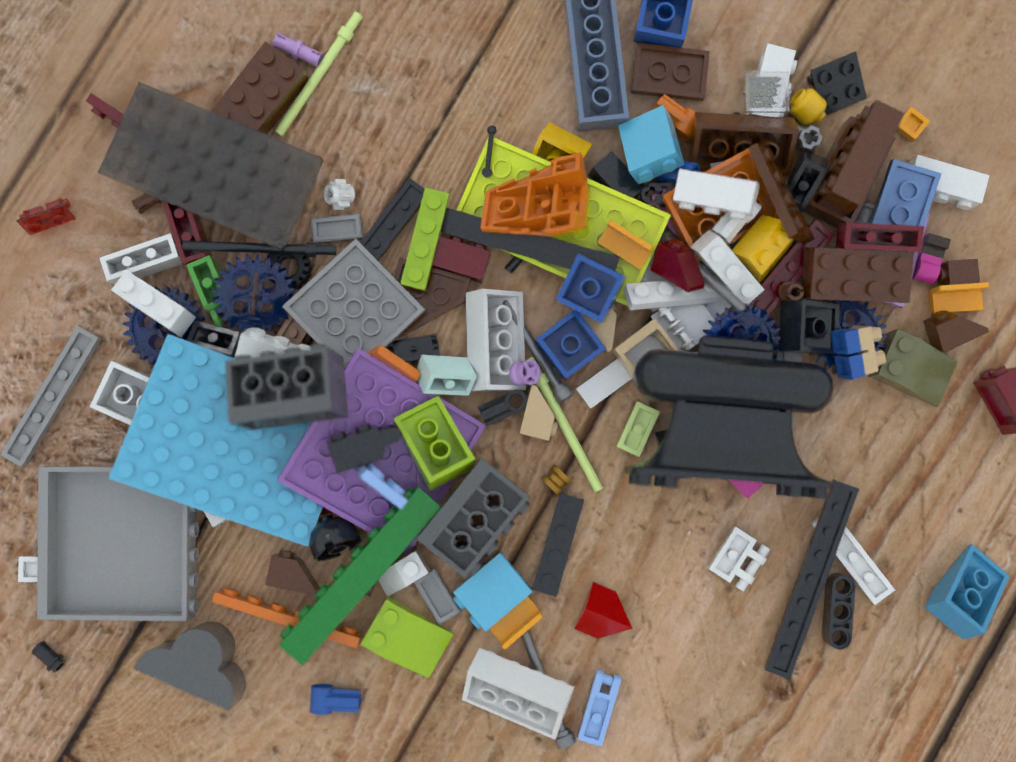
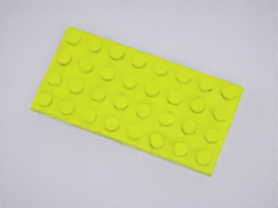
(603, 205)

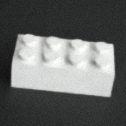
(120, 392)

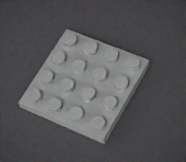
(353, 304)

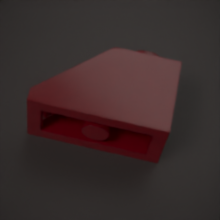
(677, 265)

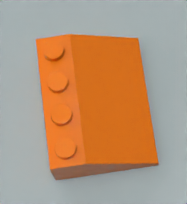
(693, 224)

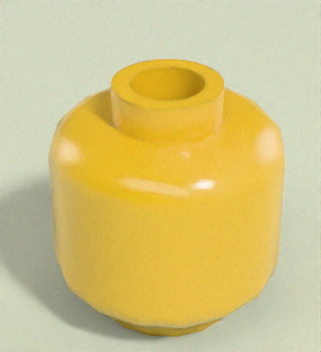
(808, 106)

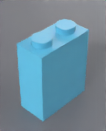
(651, 145)
(491, 592)

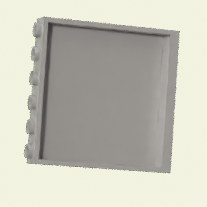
(112, 550)

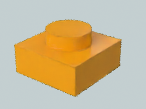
(912, 124)

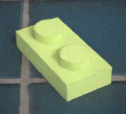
(637, 429)

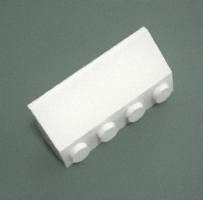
(494, 338)
(517, 693)

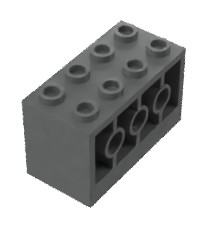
(286, 388)
(456, 518)

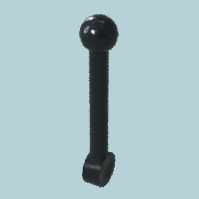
(487, 172)

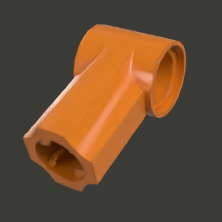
(681, 117)

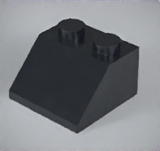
(807, 326)

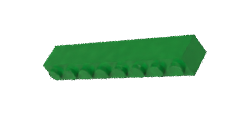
(358, 576)

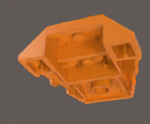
(541, 203)

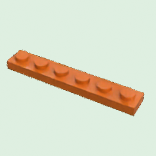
(277, 613)

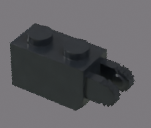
(360, 446)

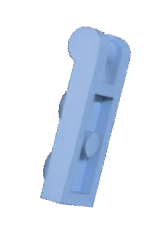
(598, 708)

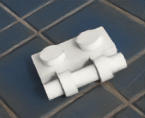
(732, 555)

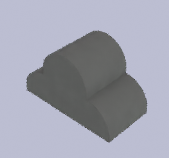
(198, 664)

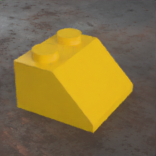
(557, 142)
(763, 246)

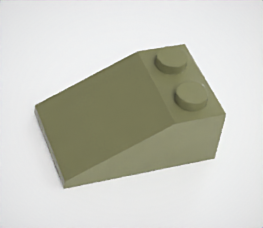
(915, 367)

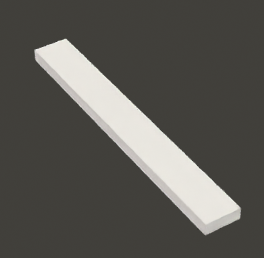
(616, 375)

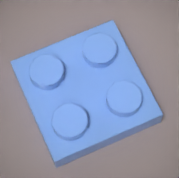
(388, 488)

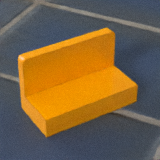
(625, 245)
(957, 297)
(516, 622)

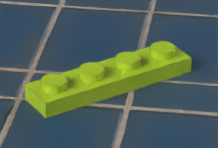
(425, 239)

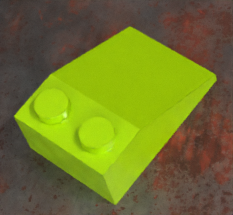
(434, 443)
(407, 637)

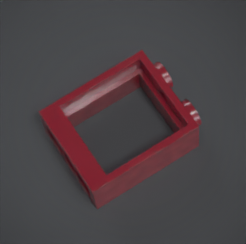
(999, 395)

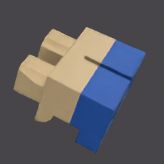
(857, 351)

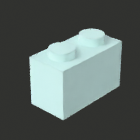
(445, 375)

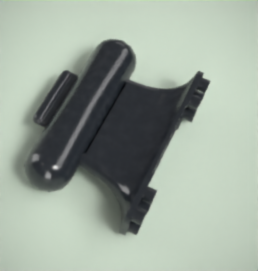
(731, 415)

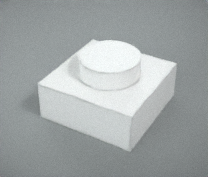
(27, 568)

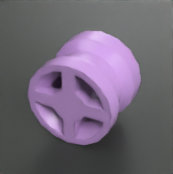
(527, 377)

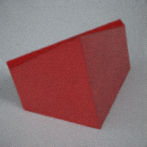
(602, 613)

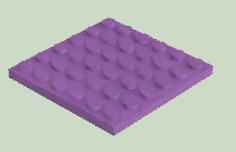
(373, 396)

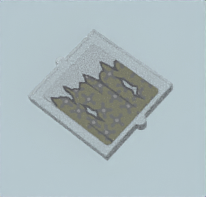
(766, 92)

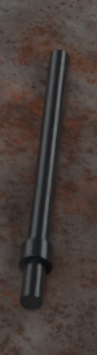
(311, 249)

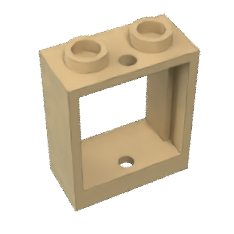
(652, 327)

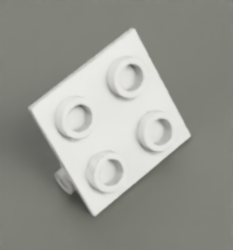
(684, 324)

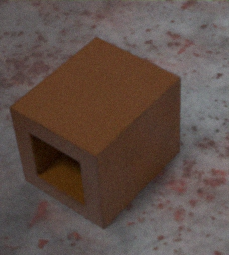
(959, 272)

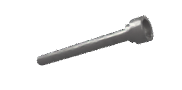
(711, 280)
(561, 390)
(564, 737)

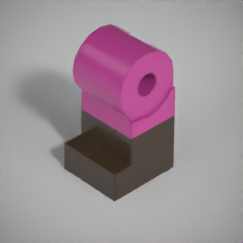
(930, 259)

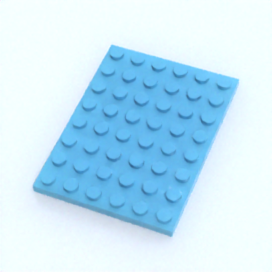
(192, 454)

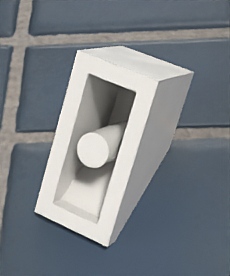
(404, 572)

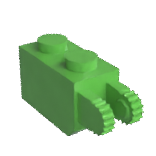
(203, 274)

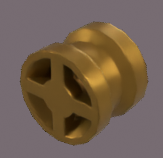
(556, 479)

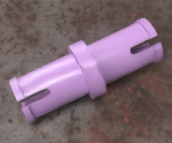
(297, 49)

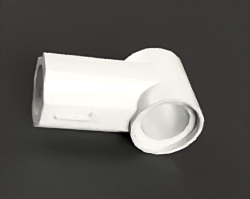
(729, 227)

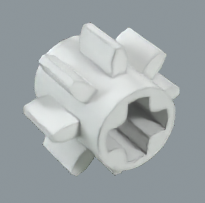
(339, 194)

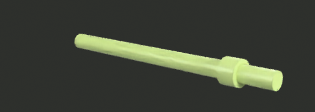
(344, 36)
(578, 451)

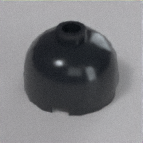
(332, 537)

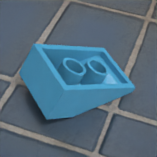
(968, 593)

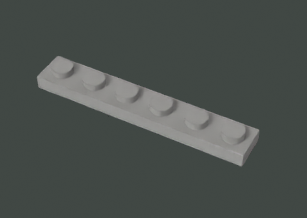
(51, 396)

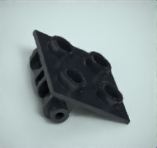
(839, 82)

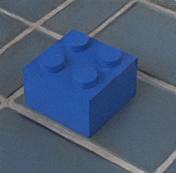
(663, 22)
(591, 288)
(570, 344)

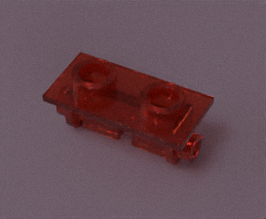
(38, 219)

